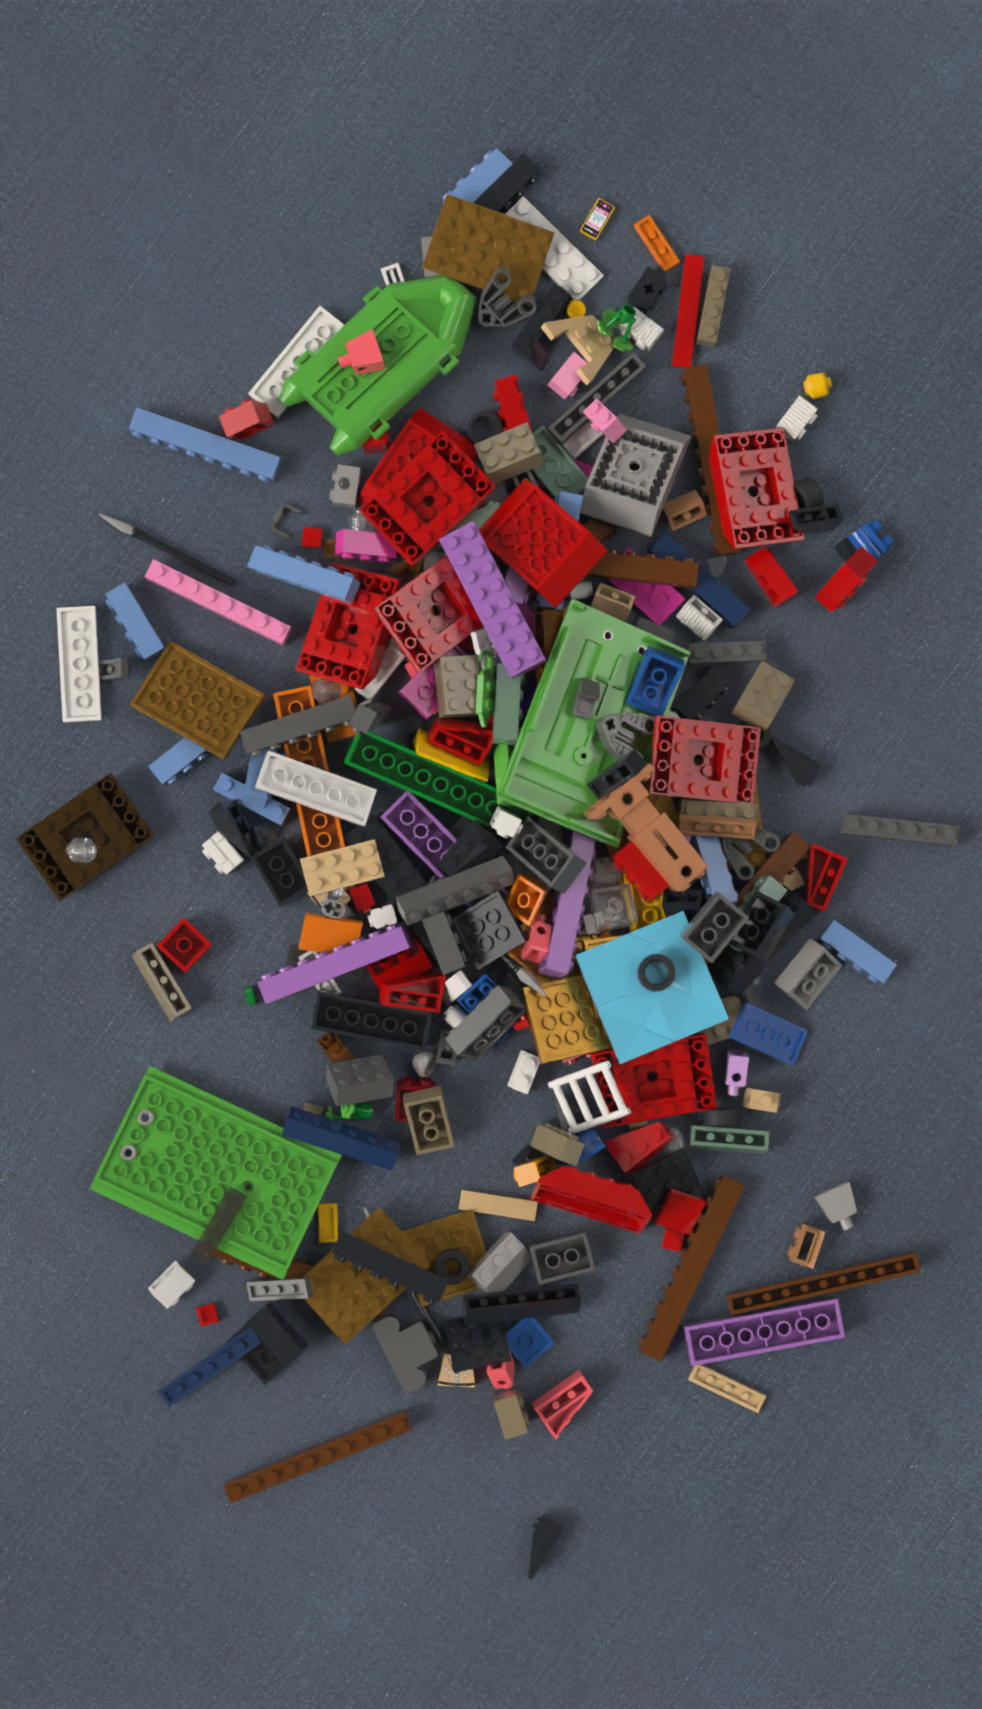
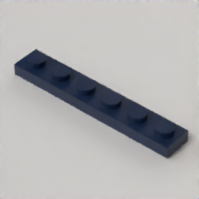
(209, 1366)

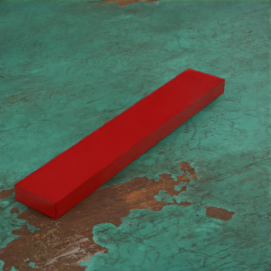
(687, 311)

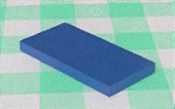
(768, 1033)

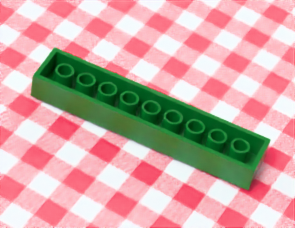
(426, 778)

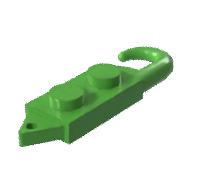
(485, 689)

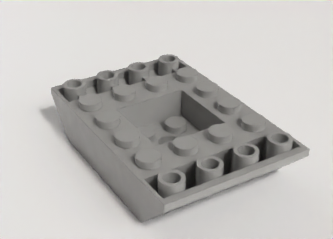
(629, 496)

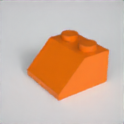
(526, 898)

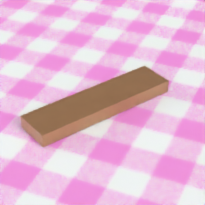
(717, 826)

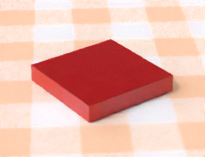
(680, 1211)

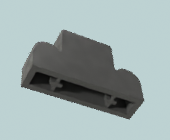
(406, 1349)

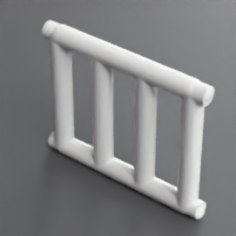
(588, 1073)

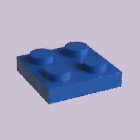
(528, 1341)

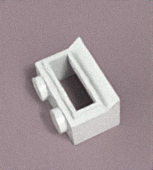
(524, 1072)

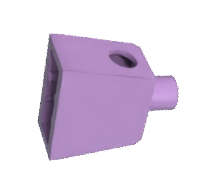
(736, 1062)

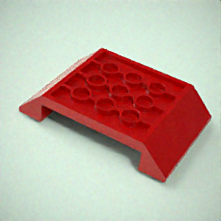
(411, 440)
(541, 542)

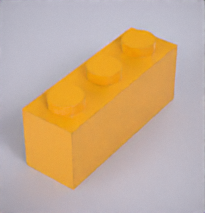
(534, 1169)

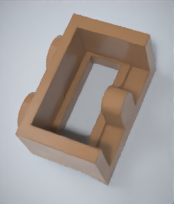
(814, 1248)

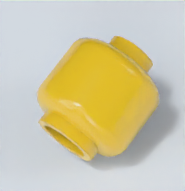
(817, 385)

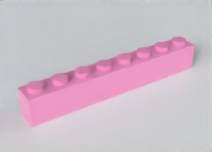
(218, 602)

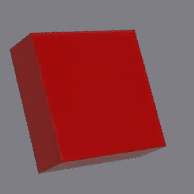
(312, 537)
(207, 1314)

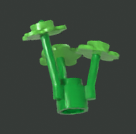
(612, 320)
(361, 1109)

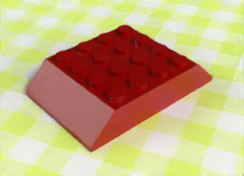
(593, 1198)

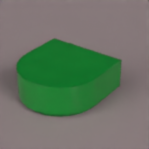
(251, 996)

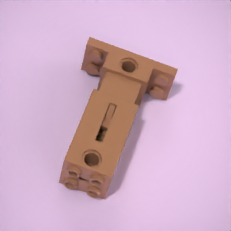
(651, 831)

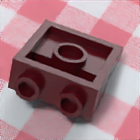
(408, 1085)

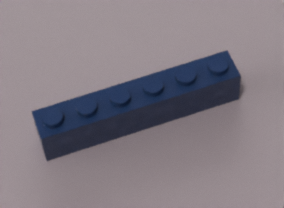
(708, 588)
(341, 1138)

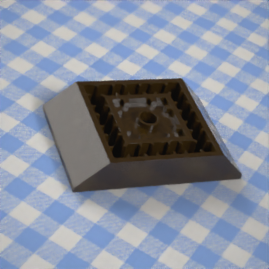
(103, 812)

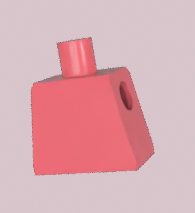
(363, 354)
(538, 940)
(502, 1374)

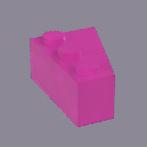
(364, 546)

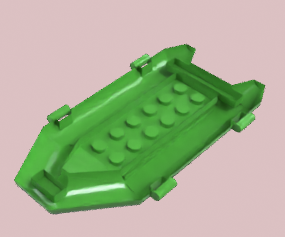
(416, 331)

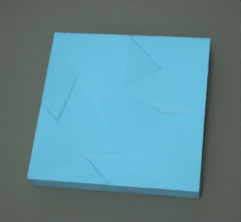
(645, 1019)

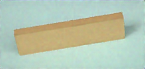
(498, 1205)
(727, 1387)

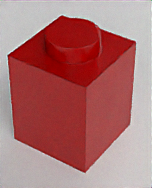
(362, 898)

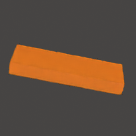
(656, 243)

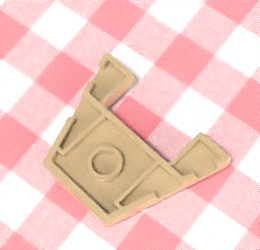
(586, 338)

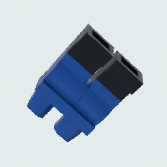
(866, 538)

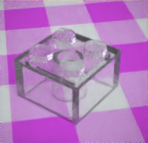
(612, 907)

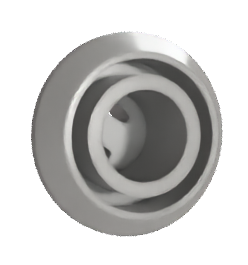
(424, 1063)

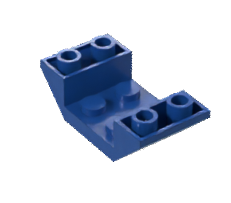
(477, 993)

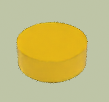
(576, 309)

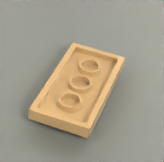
(342, 867)

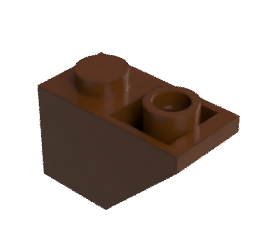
(335, 1048)

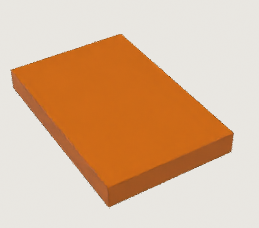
(325, 933)

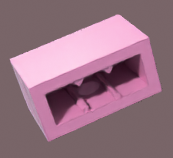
(566, 378)
(604, 421)

